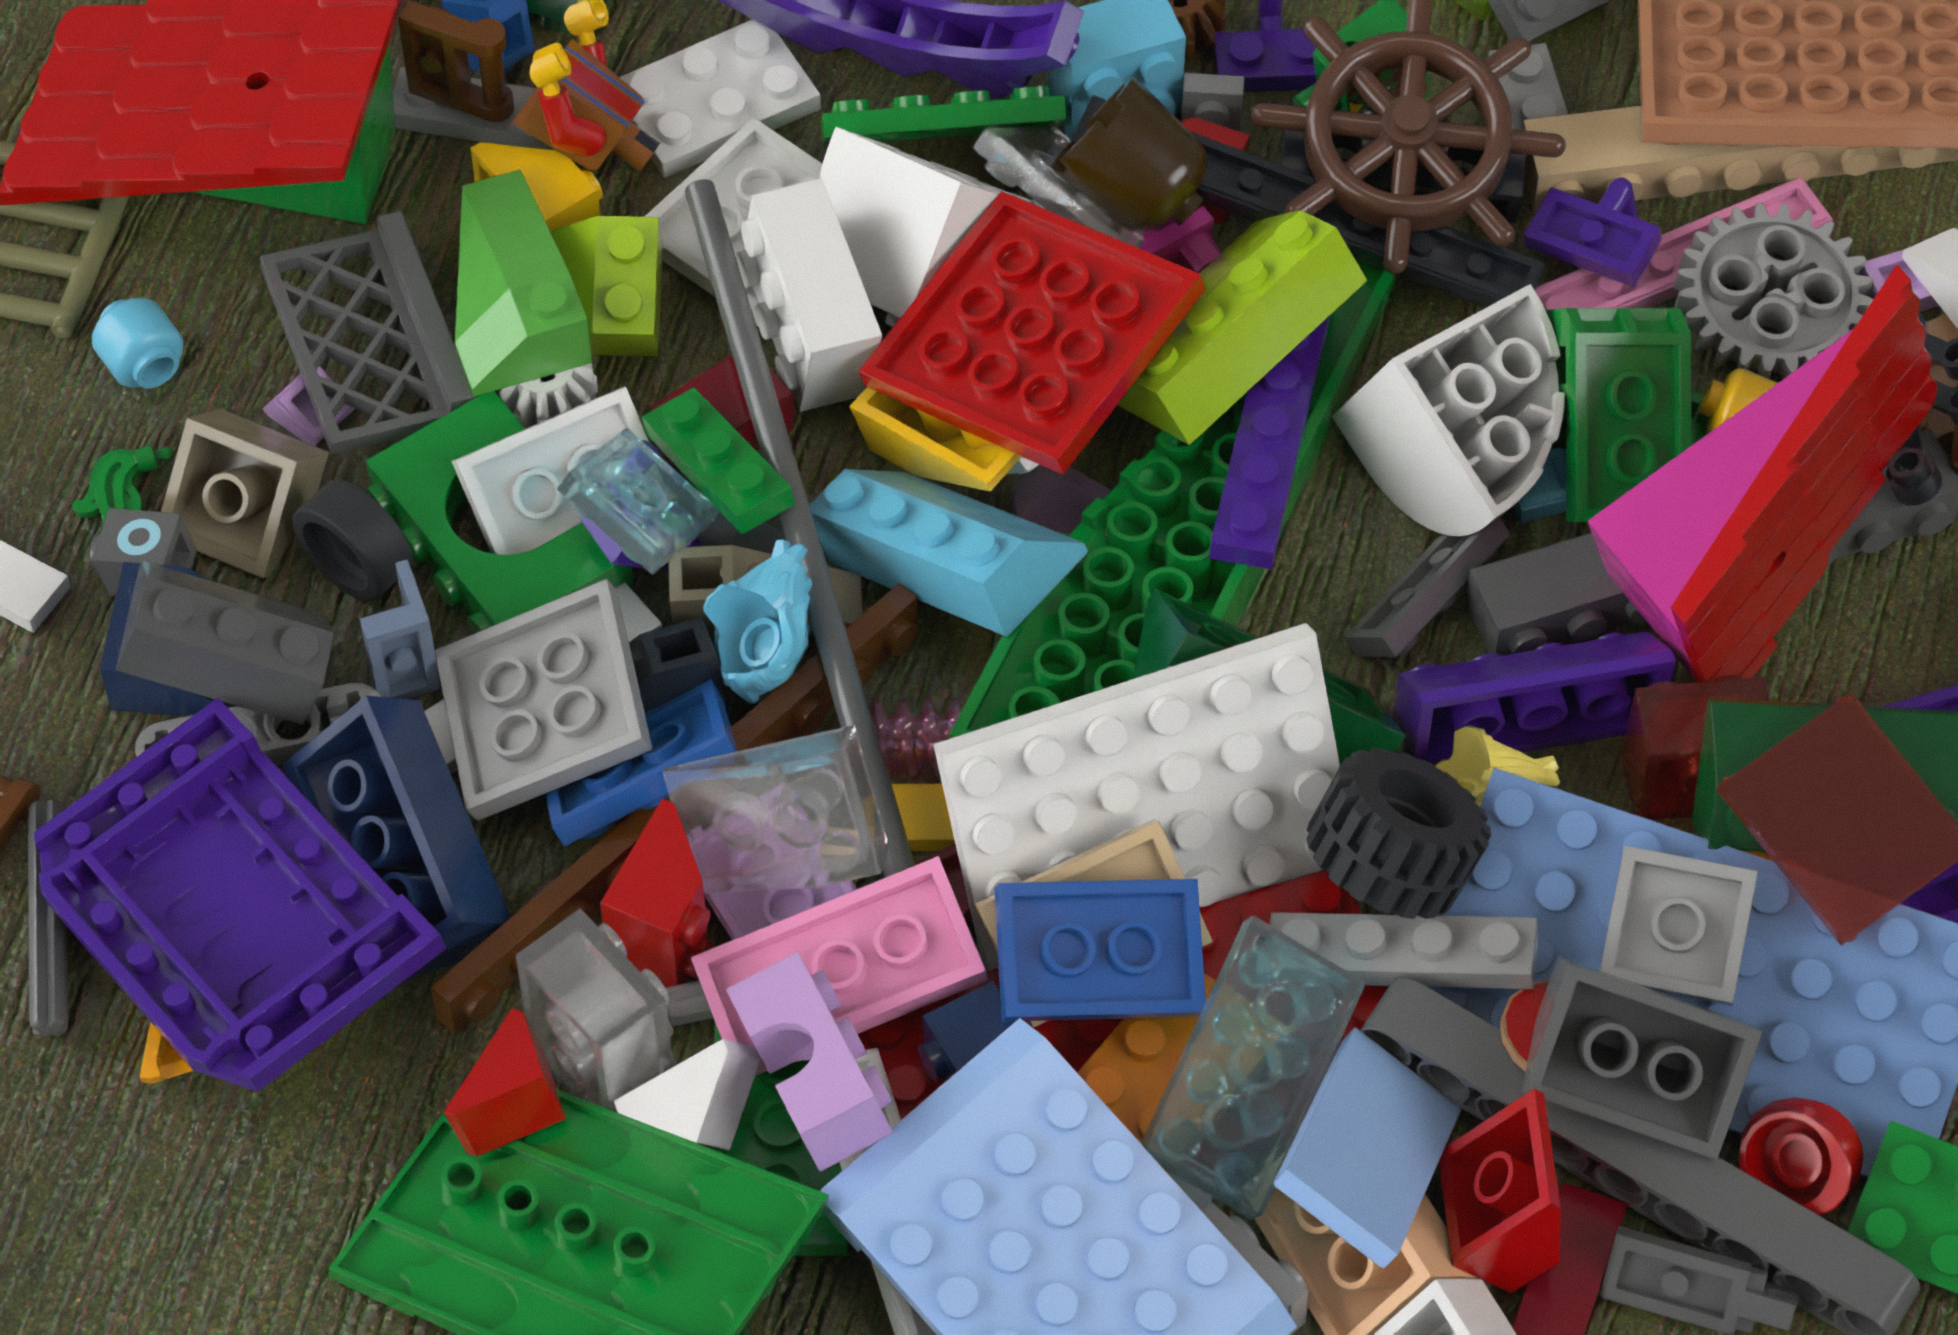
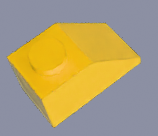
(555, 181)

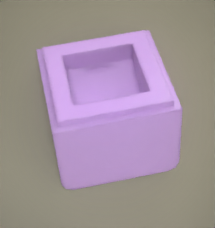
(296, 413)

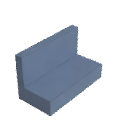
(401, 644)

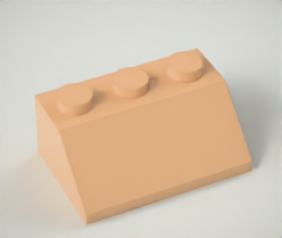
(1344, 1285)

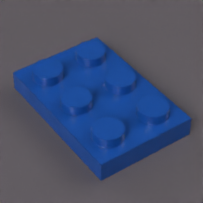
(680, 732)
(1099, 949)

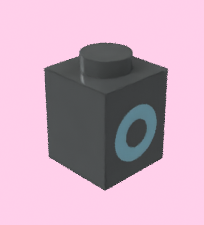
(139, 537)

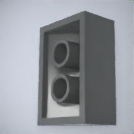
(225, 643)
(1639, 1057)

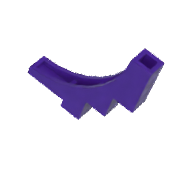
(967, 42)

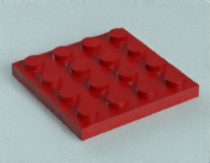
(1032, 331)

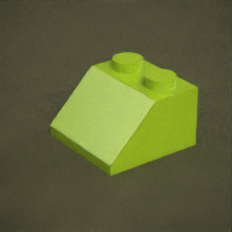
(617, 279)

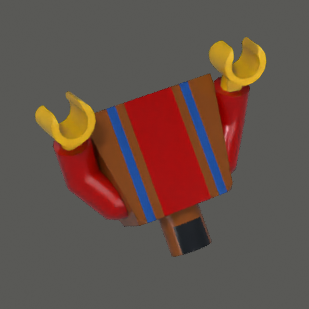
(580, 101)

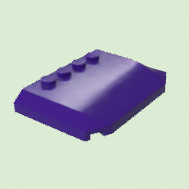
(227, 902)

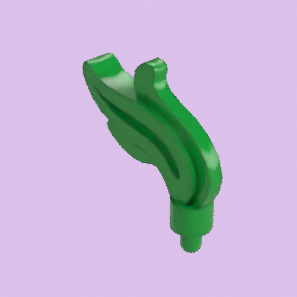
(114, 478)

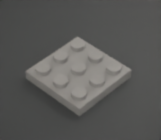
(542, 700)

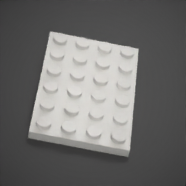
(1211, 748)

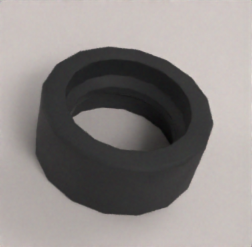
(351, 539)

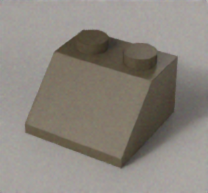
(241, 488)

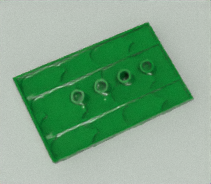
(611, 1239)

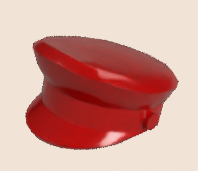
(1803, 1152)

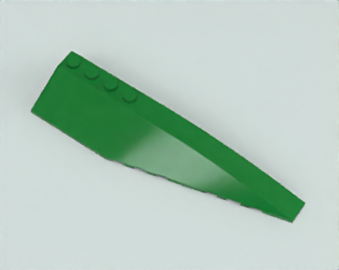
(1157, 536)

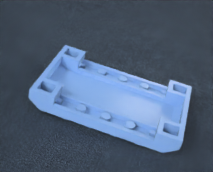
(1040, 1214)

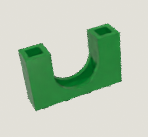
(425, 496)

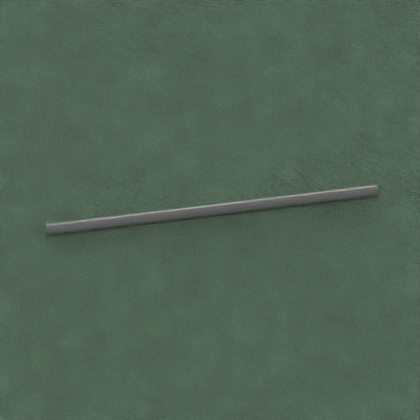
(797, 520)

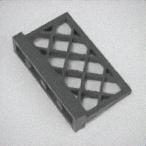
(414, 311)

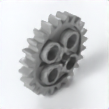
(1741, 257)

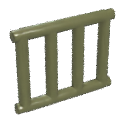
(80, 269)

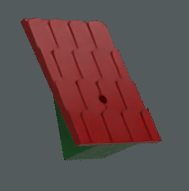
(213, 101)

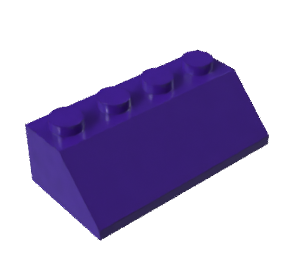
(1532, 696)

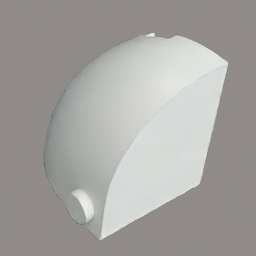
(899, 215)
(1462, 417)

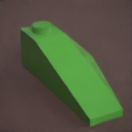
(513, 291)

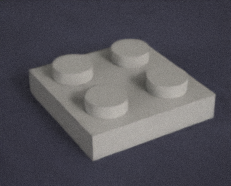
(1679, 924)

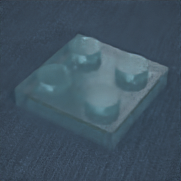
(638, 500)

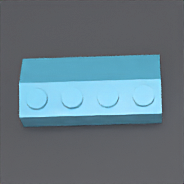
(941, 546)

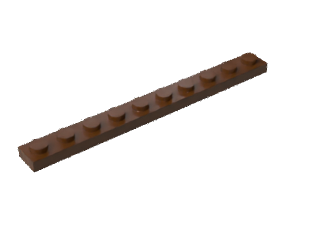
(792, 709)

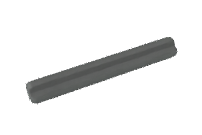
(46, 940)

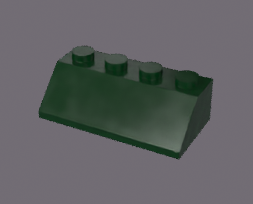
(1180, 633)
(1745, 729)

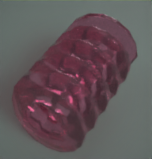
(910, 737)

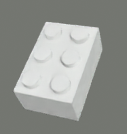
(808, 293)

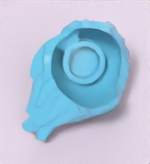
(762, 622)

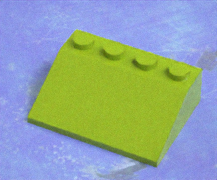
(1255, 310)

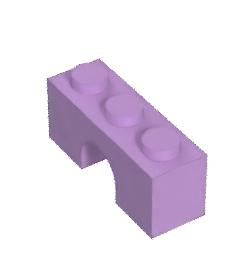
(830, 1098)

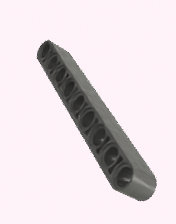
(1676, 1188)

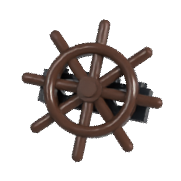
(1406, 147)

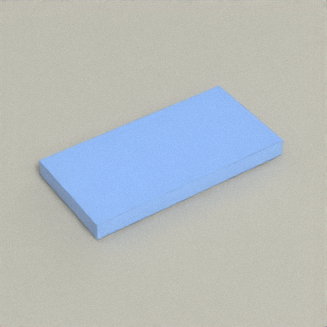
(1368, 1148)

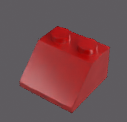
(660, 901)
(1504, 1196)

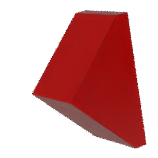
(506, 1091)

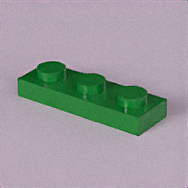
(718, 460)

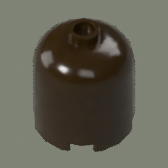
(1136, 161)

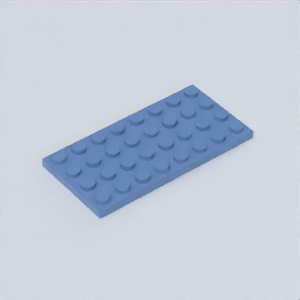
(1839, 1023)

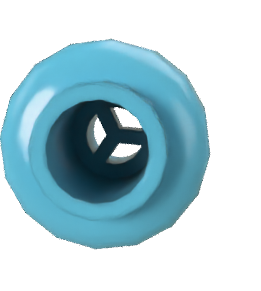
(137, 343)

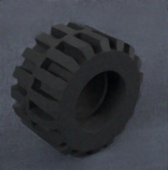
(1398, 833)

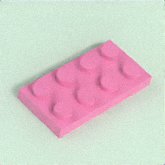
(879, 946)

